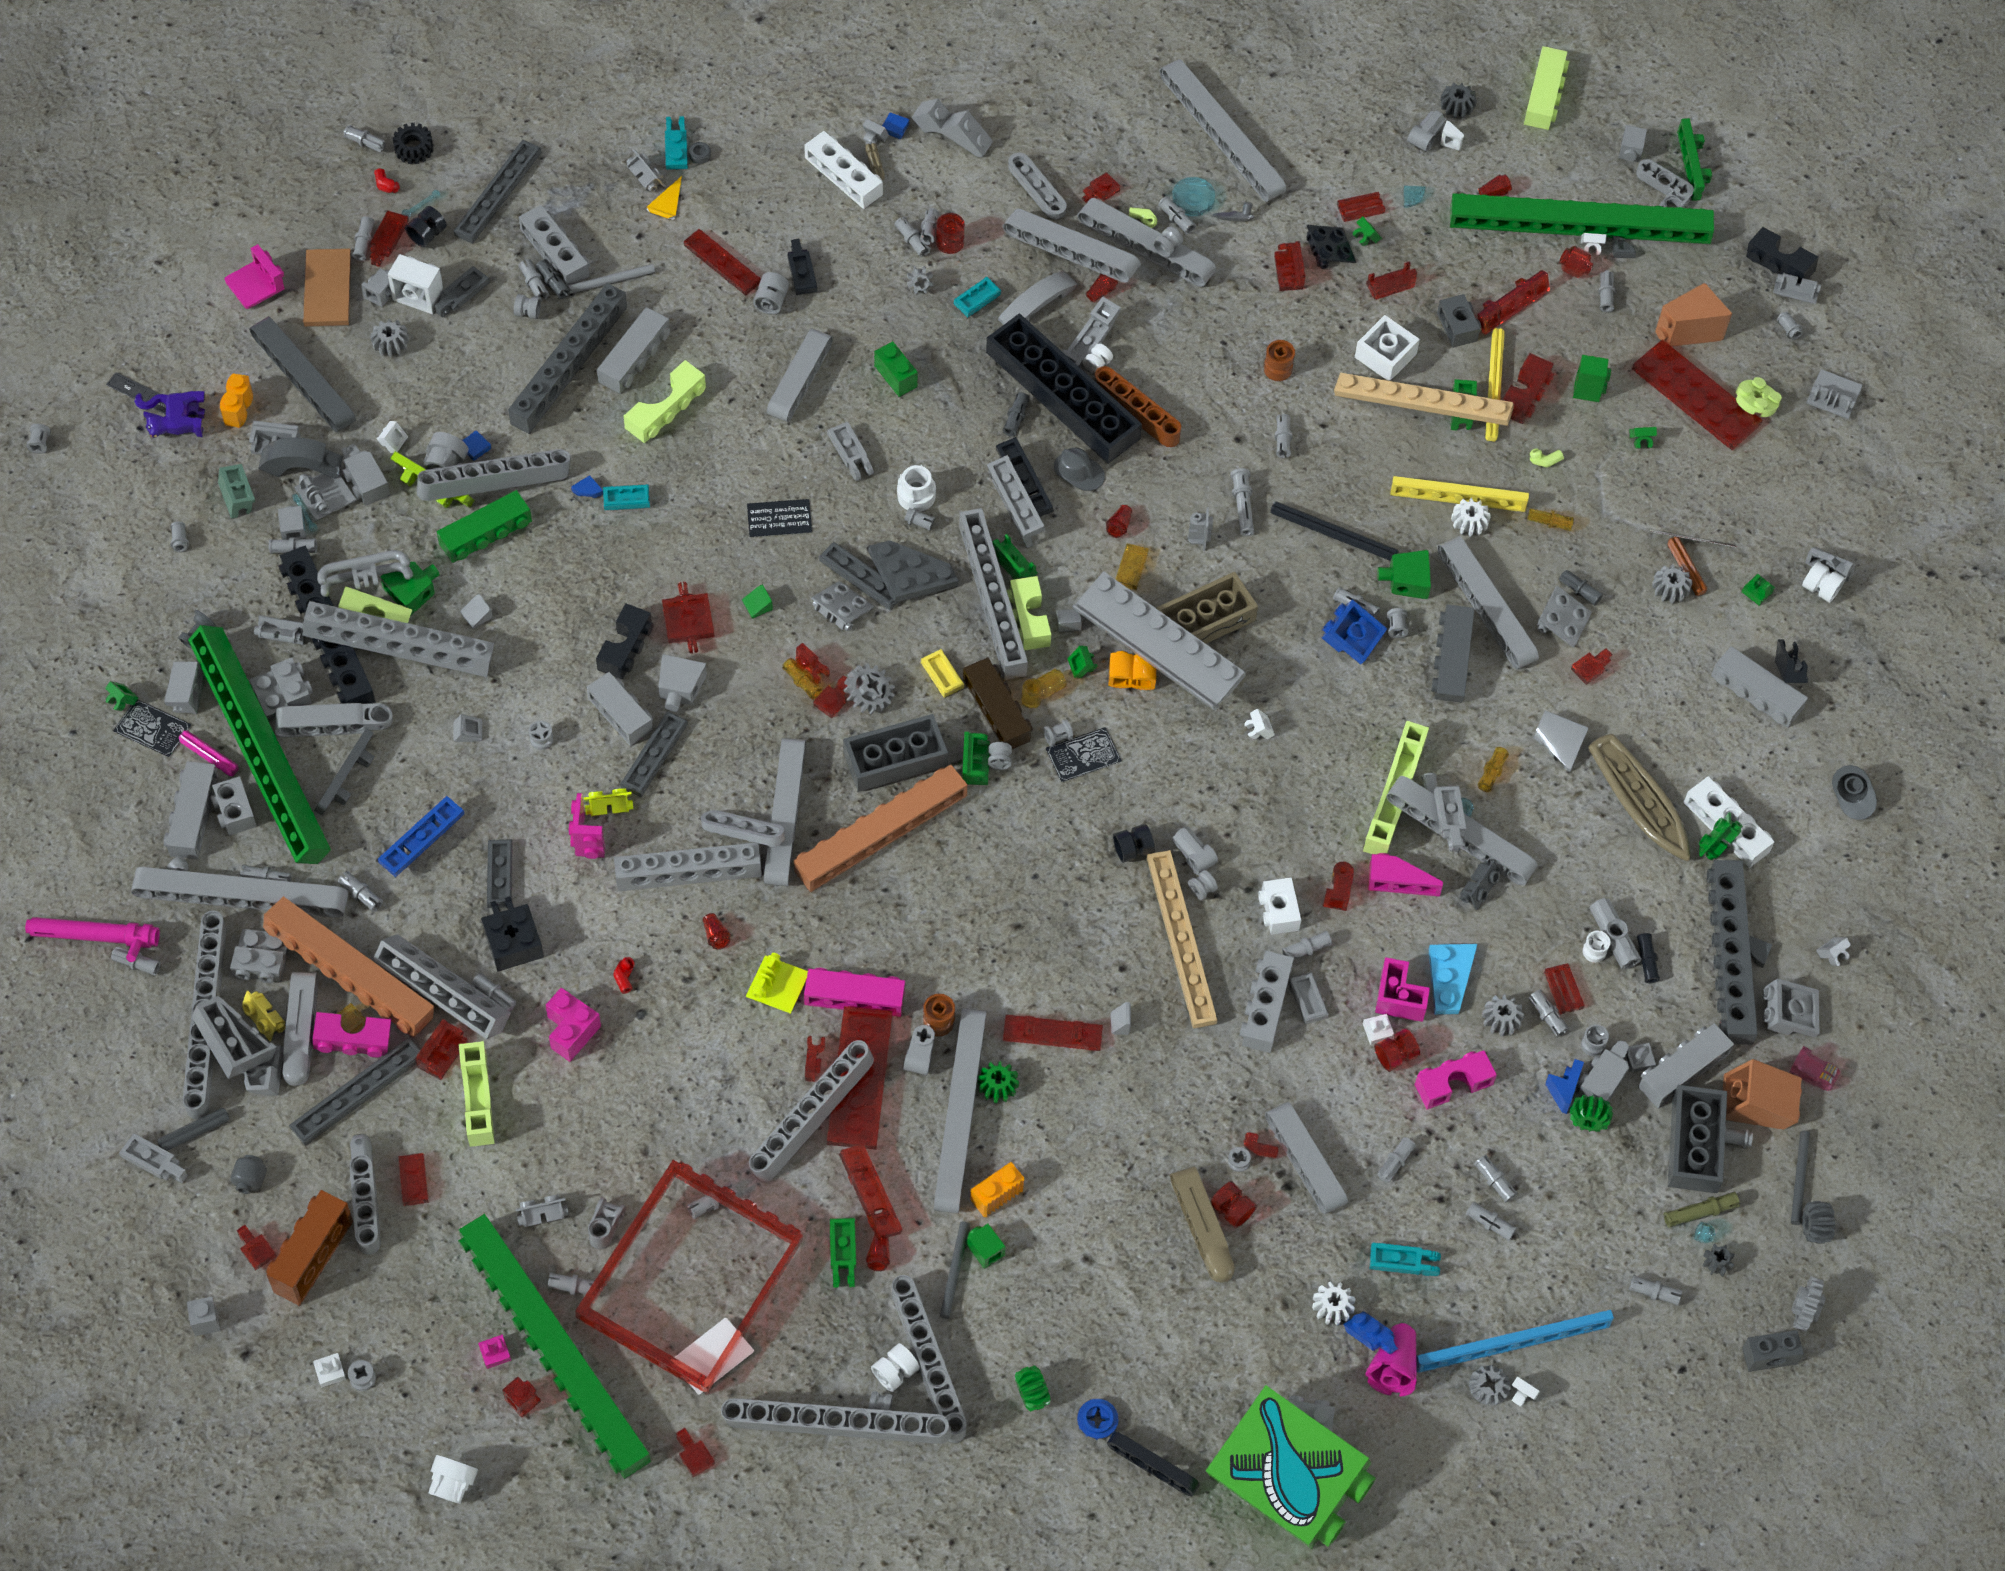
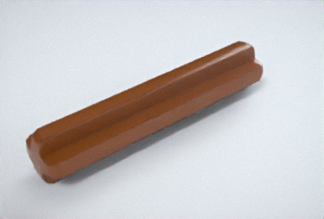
(1684, 561)

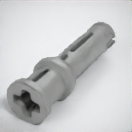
(1242, 493)

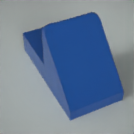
(1563, 1088)

